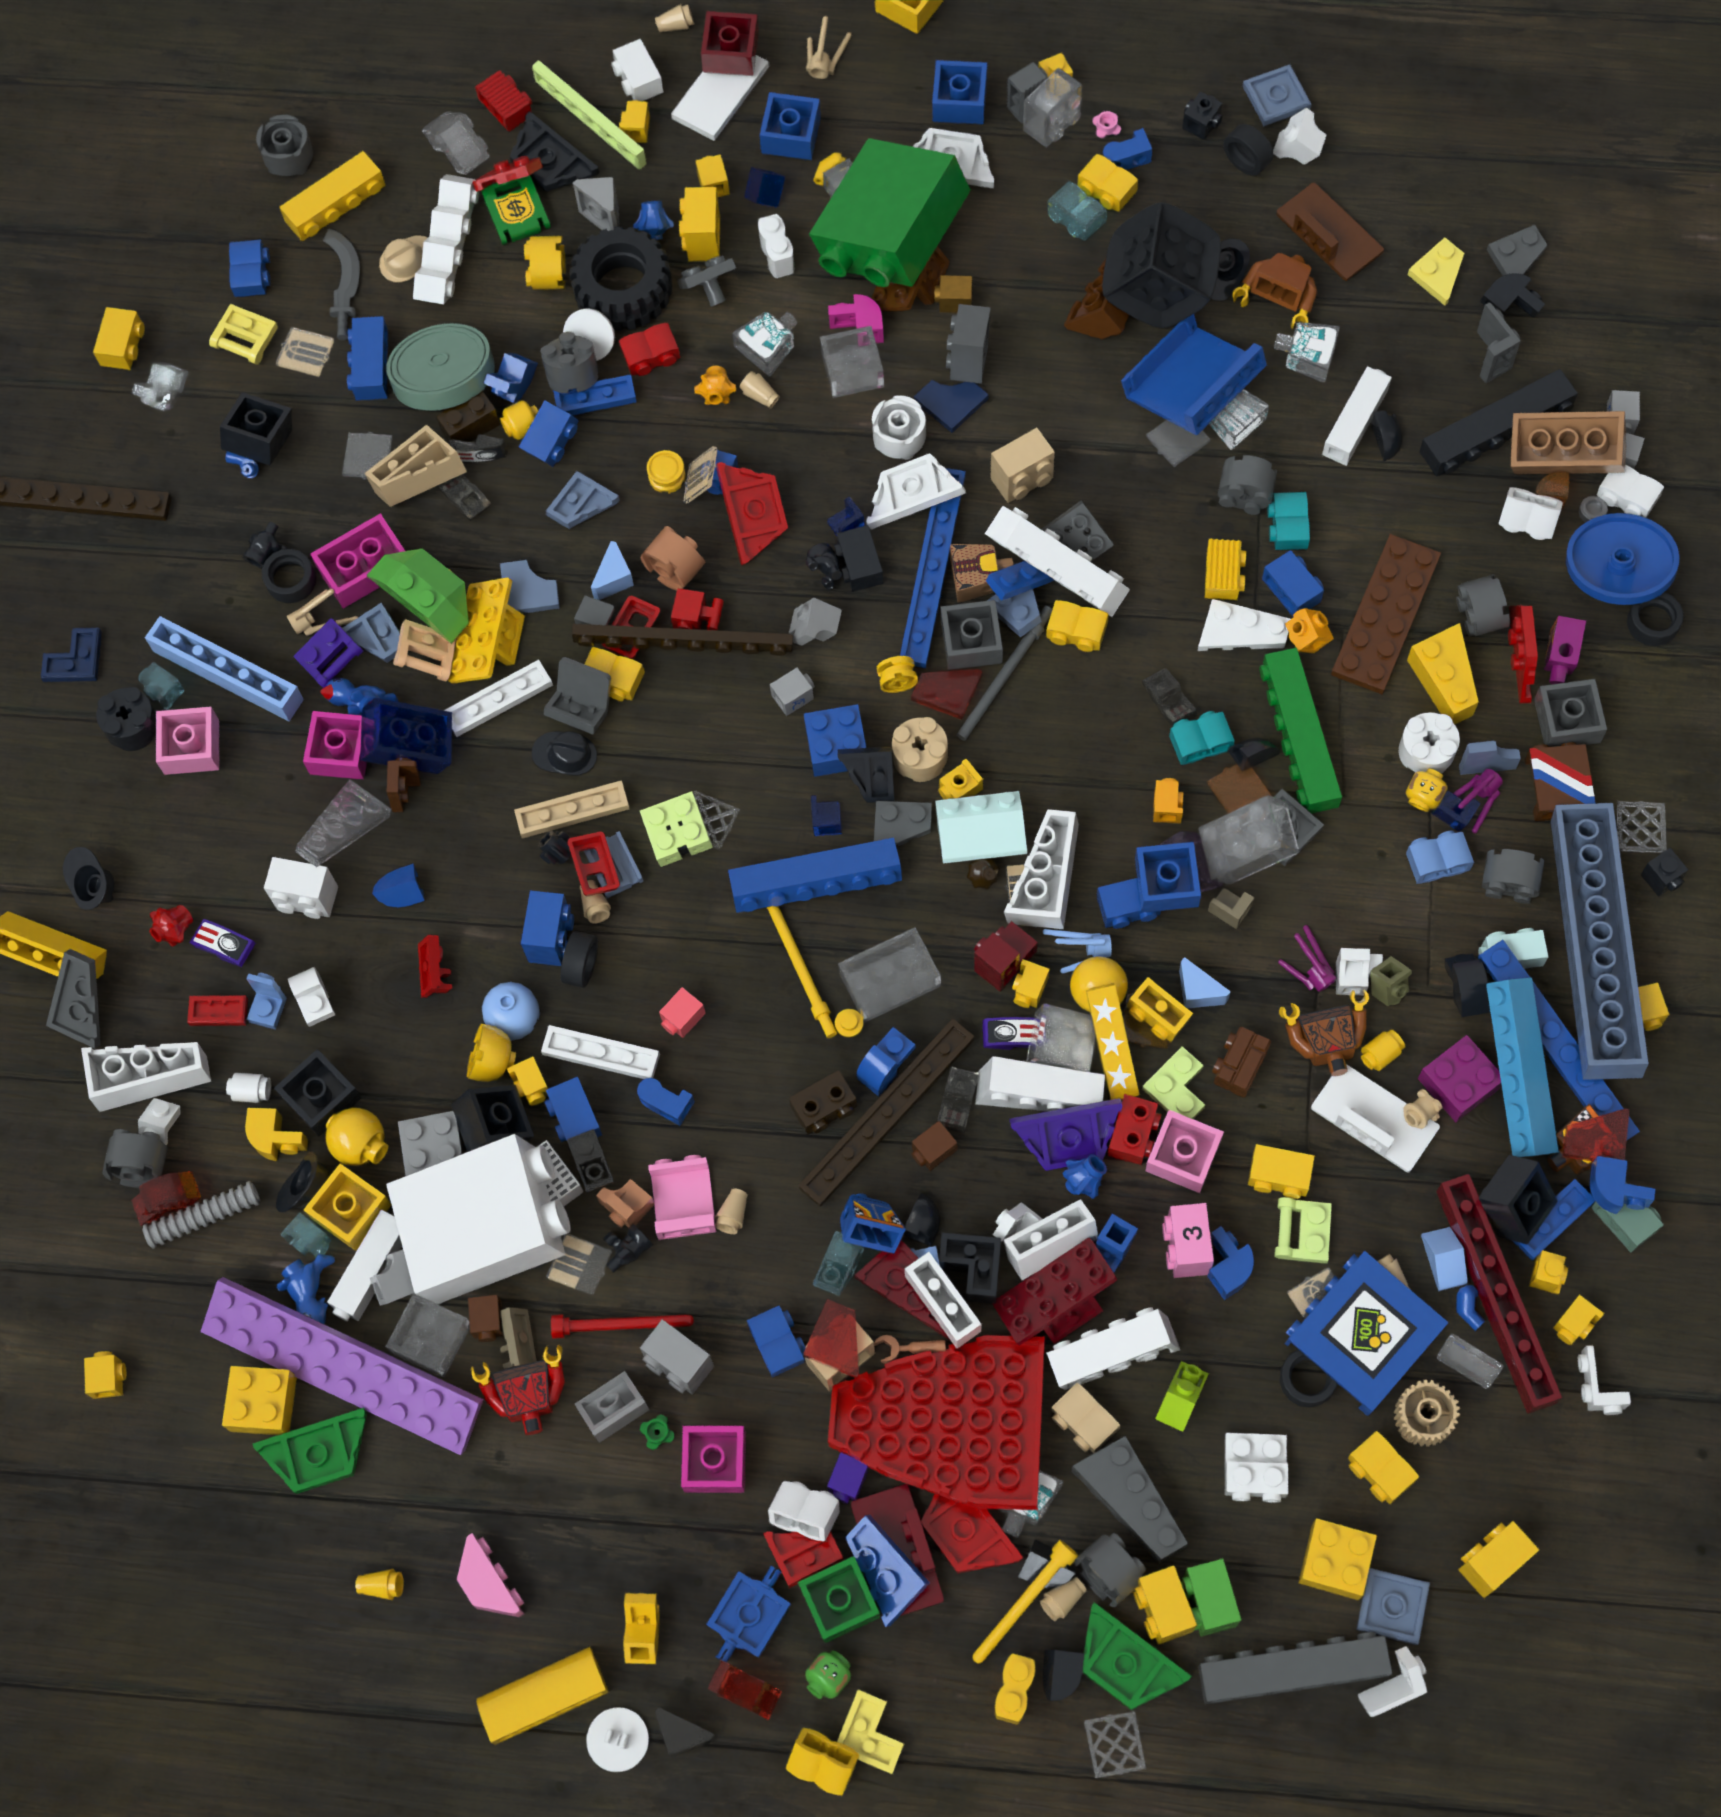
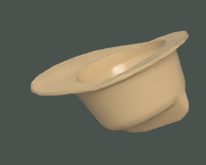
(402, 258)

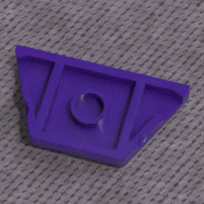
(1068, 1132)

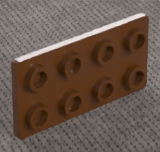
(1330, 231)
(901, 297)

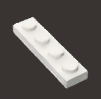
(499, 697)
(600, 1052)

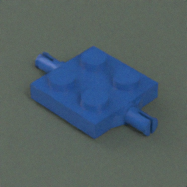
(748, 1614)

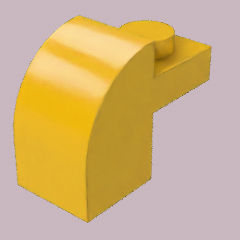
(265, 1134)
(641, 1628)

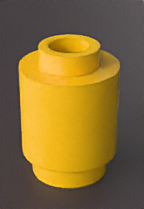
(1382, 1050)

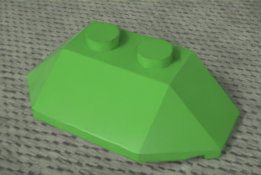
(425, 590)

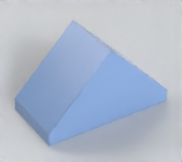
(612, 574)
(1200, 988)
(1445, 1258)

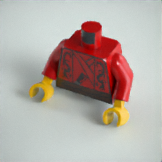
(524, 1390)

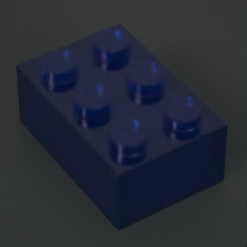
(406, 731)

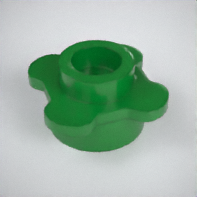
(649, 1428)

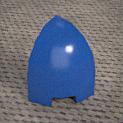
(399, 888)

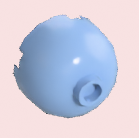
(511, 1009)

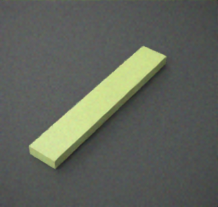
(589, 115)

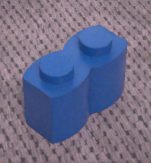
(248, 268)
(776, 1341)

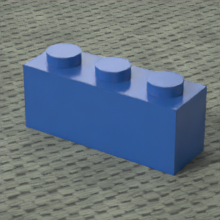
(368, 358)

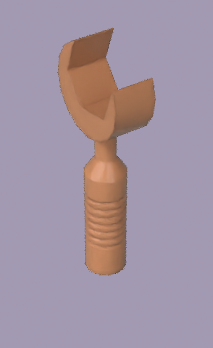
(913, 1347)

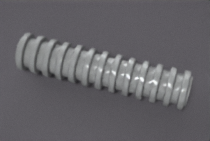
(201, 1214)

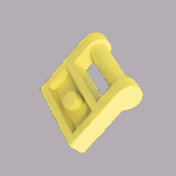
(247, 327)

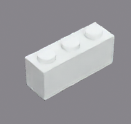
(1050, 1238)
(943, 1300)

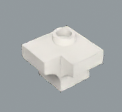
(1300, 138)
(1354, 969)

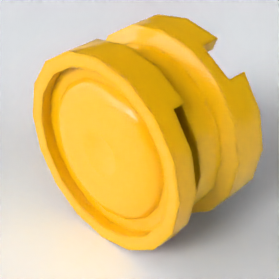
(666, 471)
(897, 674)

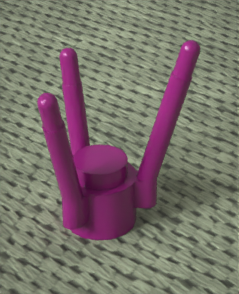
(1483, 786)
(1321, 973)

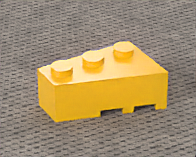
(1446, 673)

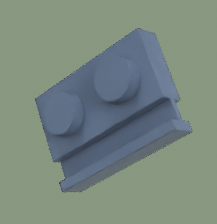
(624, 864)

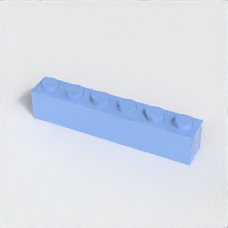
(224, 668)

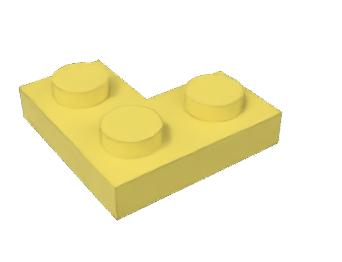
(861, 1734)

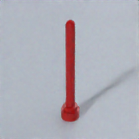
(564, 1326)

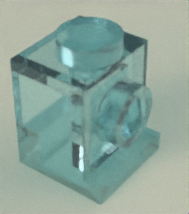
(160, 685)
(306, 1236)

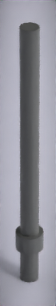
(1003, 675)

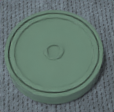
(440, 366)

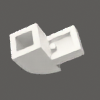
(311, 996)

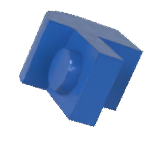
(512, 378)
(882, 1061)
(1610, 1190)
(1115, 1241)
(1236, 1267)

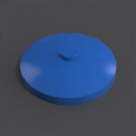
(1622, 559)

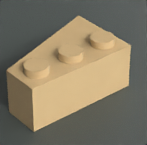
(415, 467)

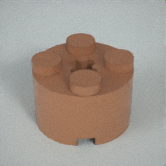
(673, 558)

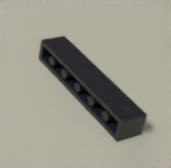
(1494, 423)

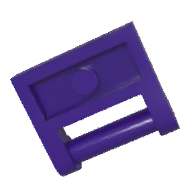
(324, 648)

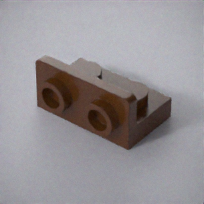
(400, 775)

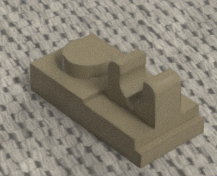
(518, 1337)

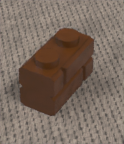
(1241, 1062)

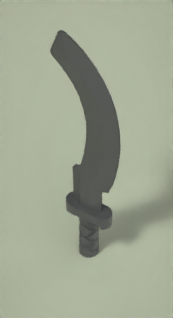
(348, 282)

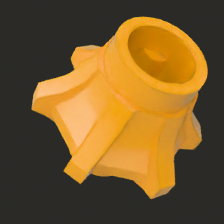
(715, 386)

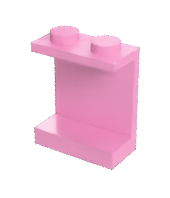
(682, 1197)

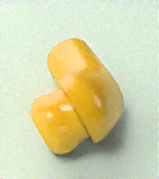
(826, 164)

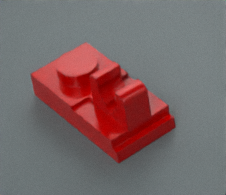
(430, 956)

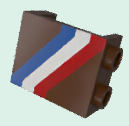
(1559, 777)

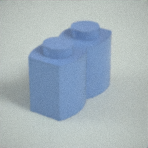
(1439, 857)

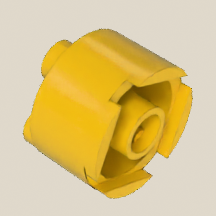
(546, 262)

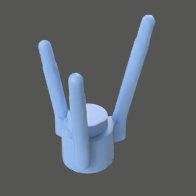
(1095, 943)

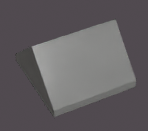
(598, 201)
(611, 1406)

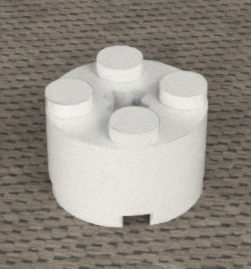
(899, 427)
(1429, 742)

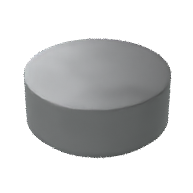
(1592, 507)

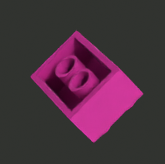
(352, 556)

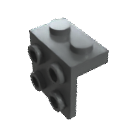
(580, 696)

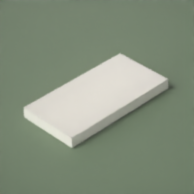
(716, 99)

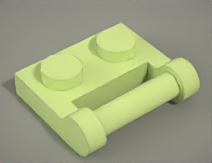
(1313, 1230)

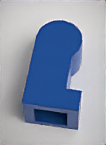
(1130, 152)
(663, 1101)

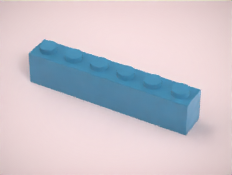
(1522, 1067)

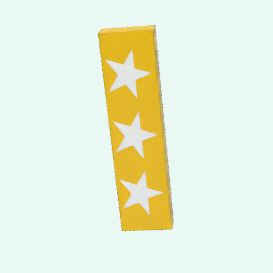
(1112, 1041)

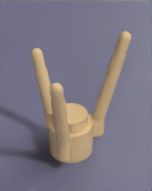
(819, 64)
(302, 618)

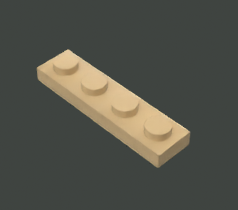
(571, 809)

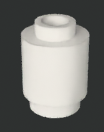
(249, 1087)

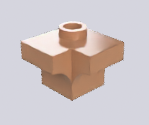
(626, 1204)

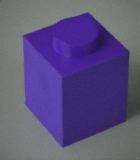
(847, 1478)

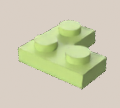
(1169, 1084)

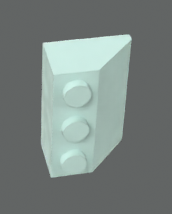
(981, 827)

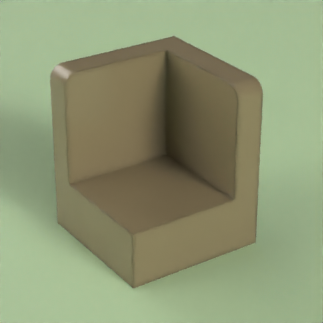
(1231, 907)

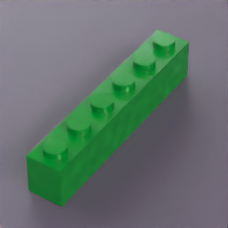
(1301, 731)

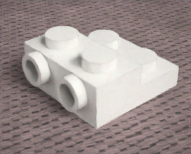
(1256, 1466)

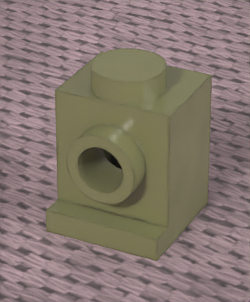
(1391, 988)

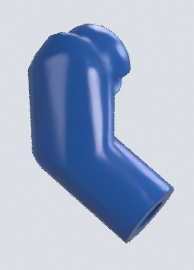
(1466, 1306)

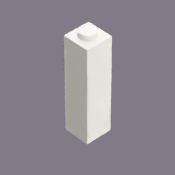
(1356, 415)
(355, 1287)

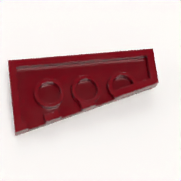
(887, 1277)

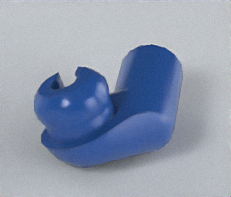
(248, 466)

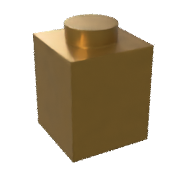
(953, 291)

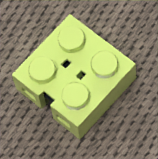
(676, 828)

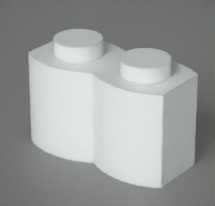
(776, 246)
(1630, 492)
(1530, 513)
(804, 1510)

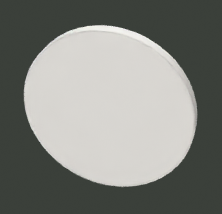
(593, 326)
(617, 1739)

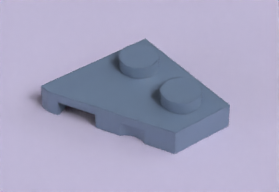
(580, 501)

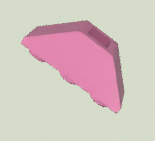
(485, 1581)

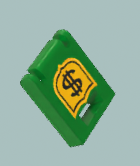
(515, 211)

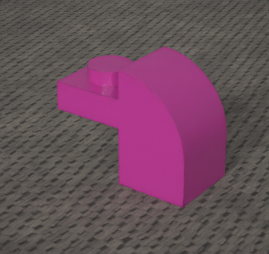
(860, 314)

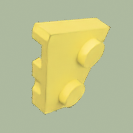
(1438, 270)

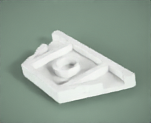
(967, 150)
(912, 489)

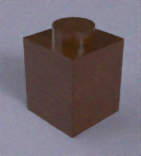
(933, 1146)
(485, 1317)

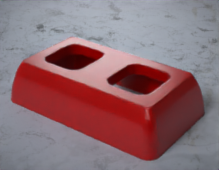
(631, 606)
(604, 865)

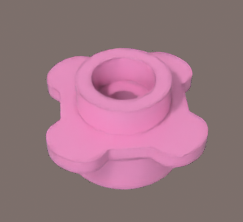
(1106, 118)

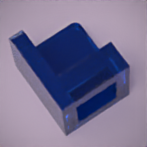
(764, 187)
(846, 519)
(1451, 814)
(825, 817)

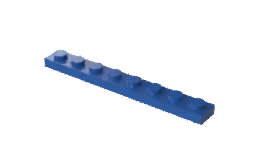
(931, 577)
(1555, 1037)

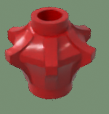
(170, 924)

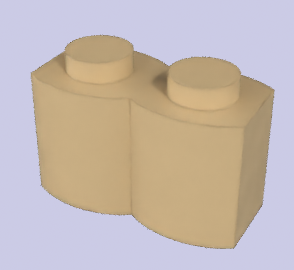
(1085, 1418)

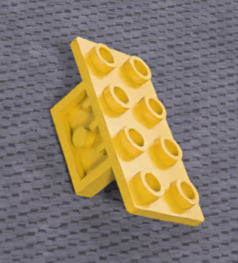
(491, 632)

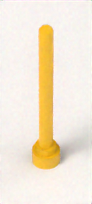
(1061, 1556)

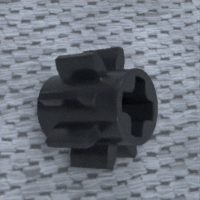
(555, 847)

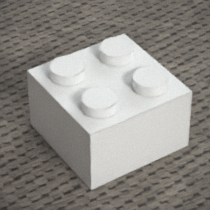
(301, 888)

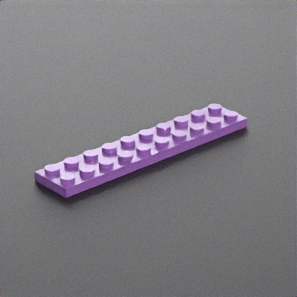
(342, 1365)

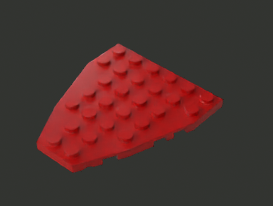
(951, 1421)

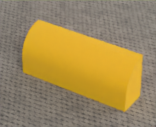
(541, 1696)

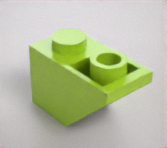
(1182, 1396)

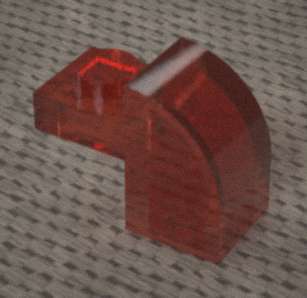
(165, 1195)
(744, 1690)

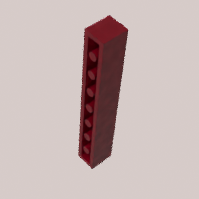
(1499, 1294)

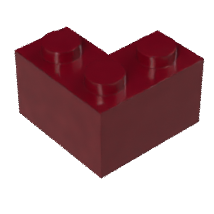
(1001, 954)

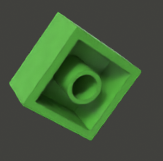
(1211, 1597)

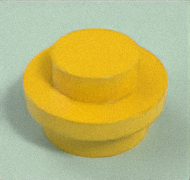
(849, 1023)

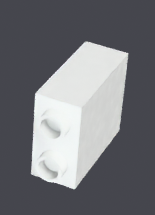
(478, 1218)

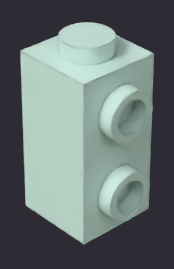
(1525, 944)

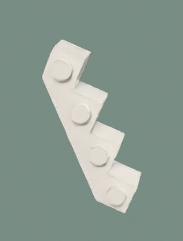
(444, 246)
(1057, 560)

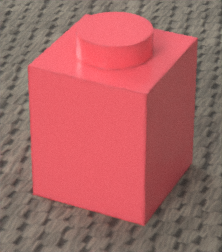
(681, 1013)

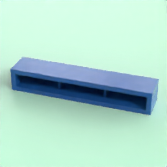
(815, 875)

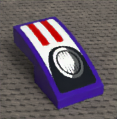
(222, 942)
(1007, 1032)

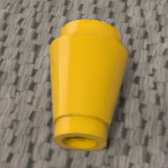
(381, 1584)

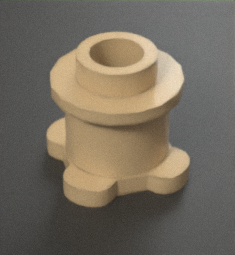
(1422, 1110)

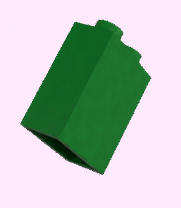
(889, 213)

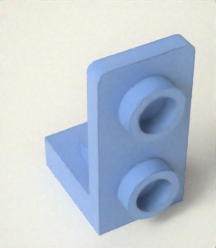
(267, 1002)

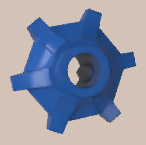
(653, 219)
(1084, 1175)

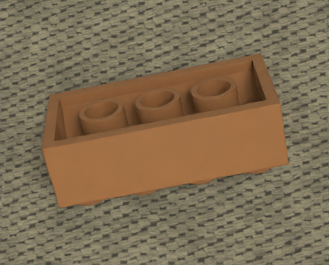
(1569, 442)

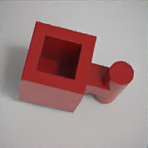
(691, 611)

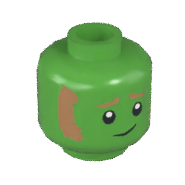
(828, 1675)

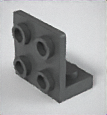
(1501, 343)

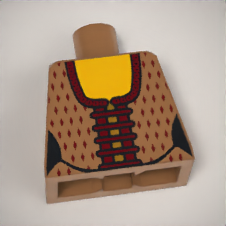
(971, 568)

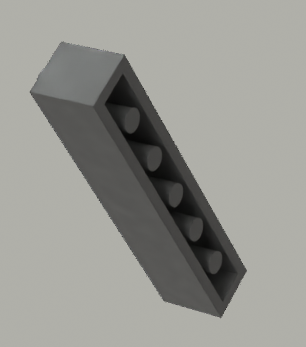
(1294, 1669)

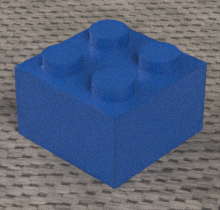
(959, 92)
(790, 126)
(832, 731)
(1167, 877)
(546, 928)

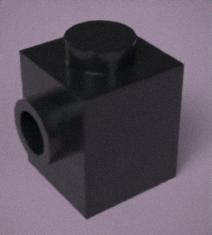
(1665, 872)

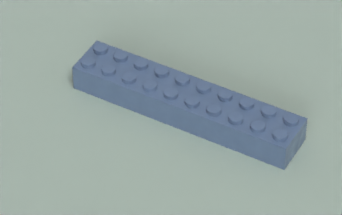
(1598, 942)

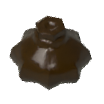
(983, 873)

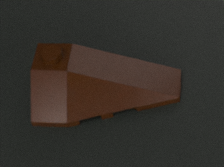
(1095, 314)

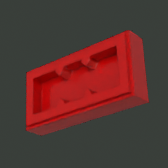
(217, 1010)

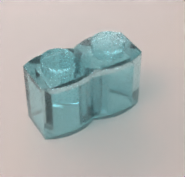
(1076, 211)

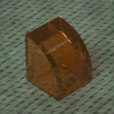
(1555, 486)

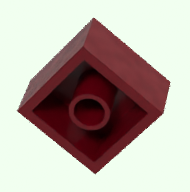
(729, 43)

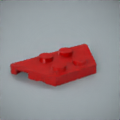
(752, 509)
(1525, 654)
(967, 1535)

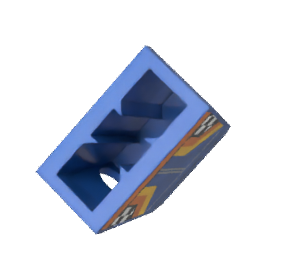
(871, 1224)

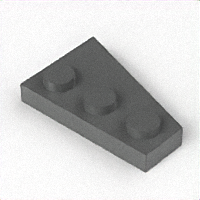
(76, 1000)

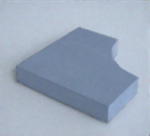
(529, 591)
(1488, 755)

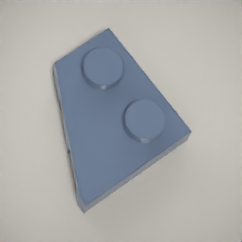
(1018, 612)
(376, 633)

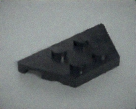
(559, 159)

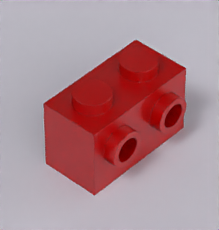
(1133, 1128)

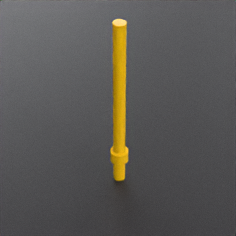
(819, 1008)

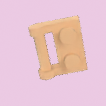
(425, 642)

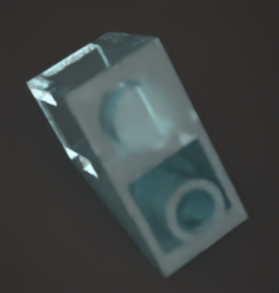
(838, 1265)

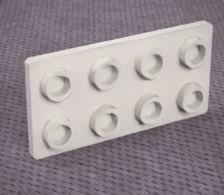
(1373, 1118)

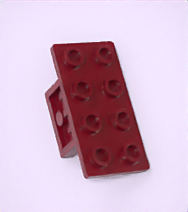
(1057, 1296)
(900, 1520)

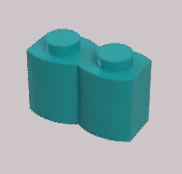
(1290, 521)
(1201, 737)

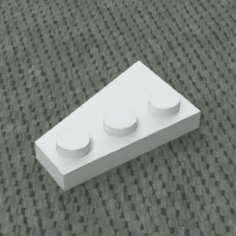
(1240, 626)

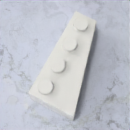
(1044, 885)
(142, 1072)
(1036, 1086)
(1112, 1348)

